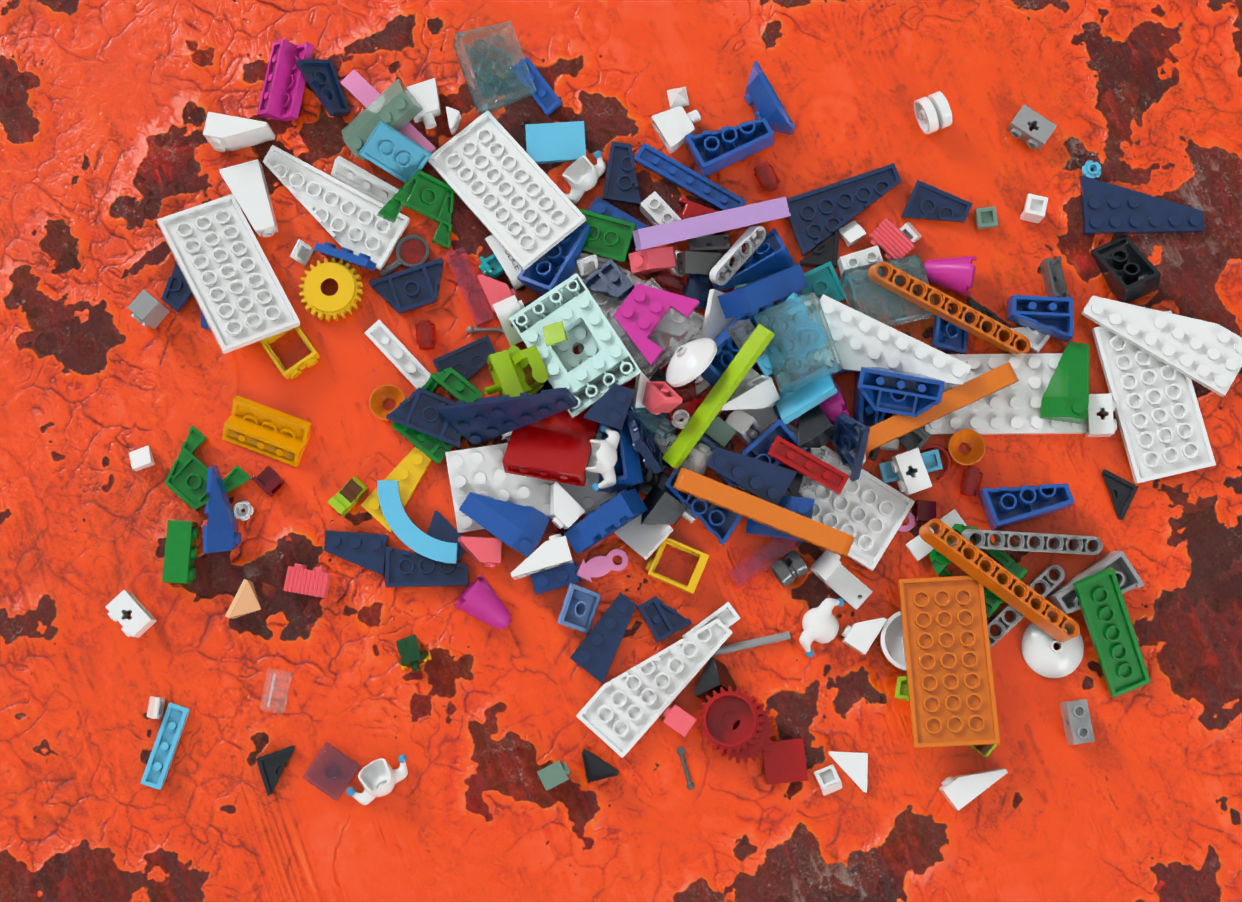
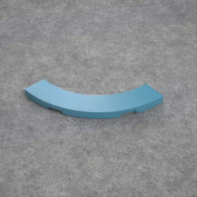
(407, 531)

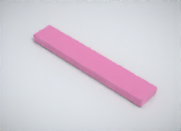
(366, 94)

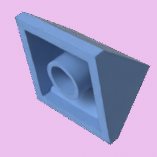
(579, 608)

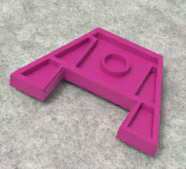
(643, 313)

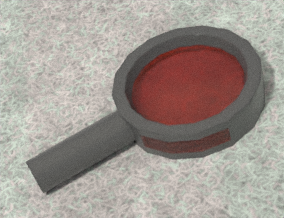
(410, 252)

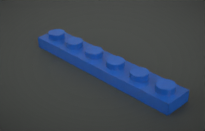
(687, 179)

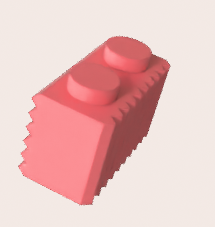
(891, 240)
(306, 581)

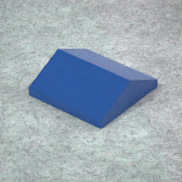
(949, 337)

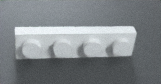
(363, 180)
(398, 354)

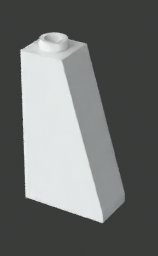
(252, 194)

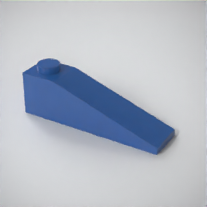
(766, 260)
(221, 529)

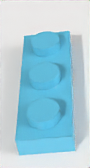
(931, 461)

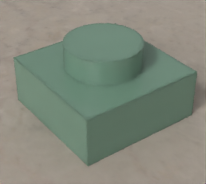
(986, 218)

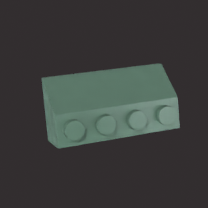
(394, 107)

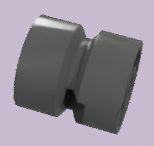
(789, 568)

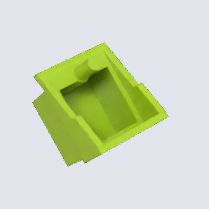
(507, 377)

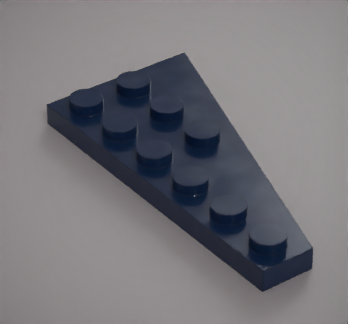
(828, 208)
(1126, 211)
(502, 414)

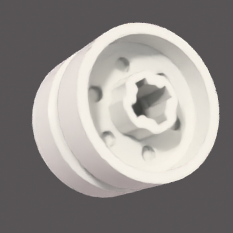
(933, 112)

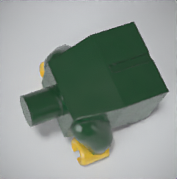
(412, 653)

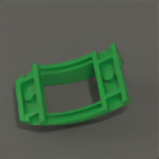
(459, 389)
(992, 601)

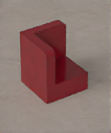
(269, 481)

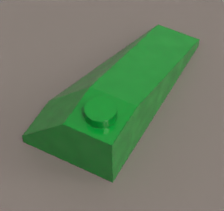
(1068, 389)

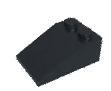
(1126, 269)

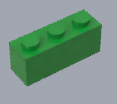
(180, 552)

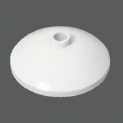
(690, 361)
(892, 641)
(1044, 659)

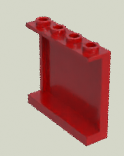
(552, 449)

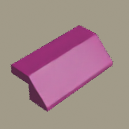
(283, 81)

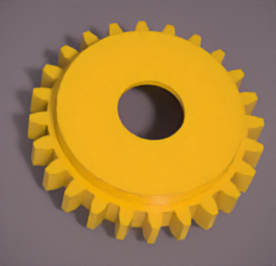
(335, 304)

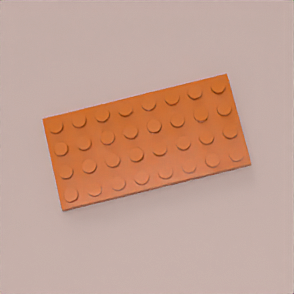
(948, 662)

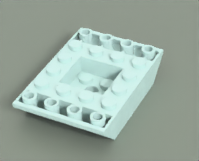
(604, 356)

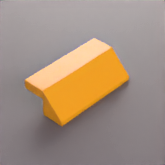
(267, 431)

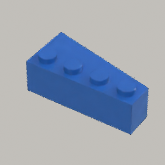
(605, 520)

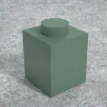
(720, 432)
(554, 774)

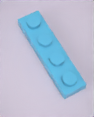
(165, 746)

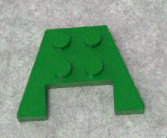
(428, 198)
(189, 474)

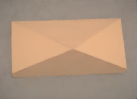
(244, 601)

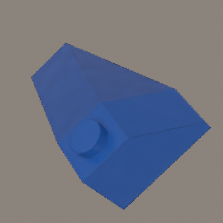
(556, 264)
(512, 523)

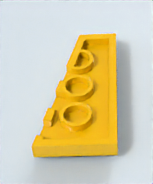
(409, 474)

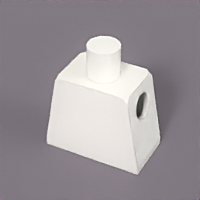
(427, 96)
(674, 126)

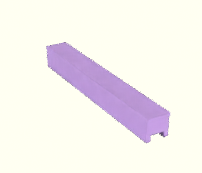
(710, 223)

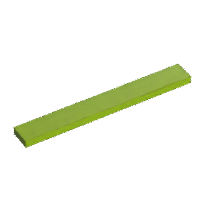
(718, 396)

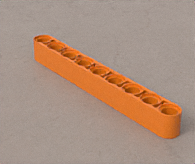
(939, 308)
(951, 401)
(764, 512)
(1009, 582)

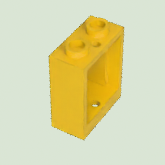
(295, 370)
(703, 558)

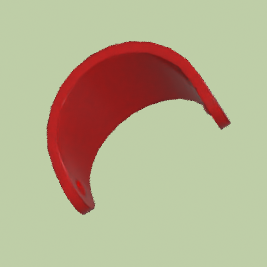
(946, 452)

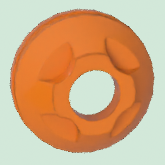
(382, 394)
(975, 443)

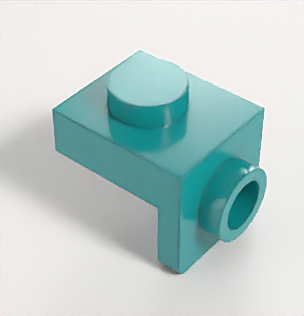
(491, 266)

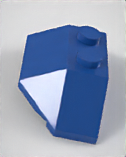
(765, 102)
(899, 391)

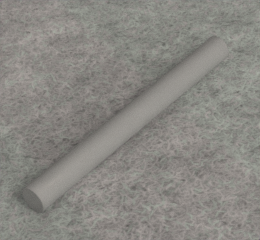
(753, 643)

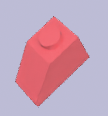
(652, 260)
(495, 290)
(660, 397)
(482, 550)
(678, 719)

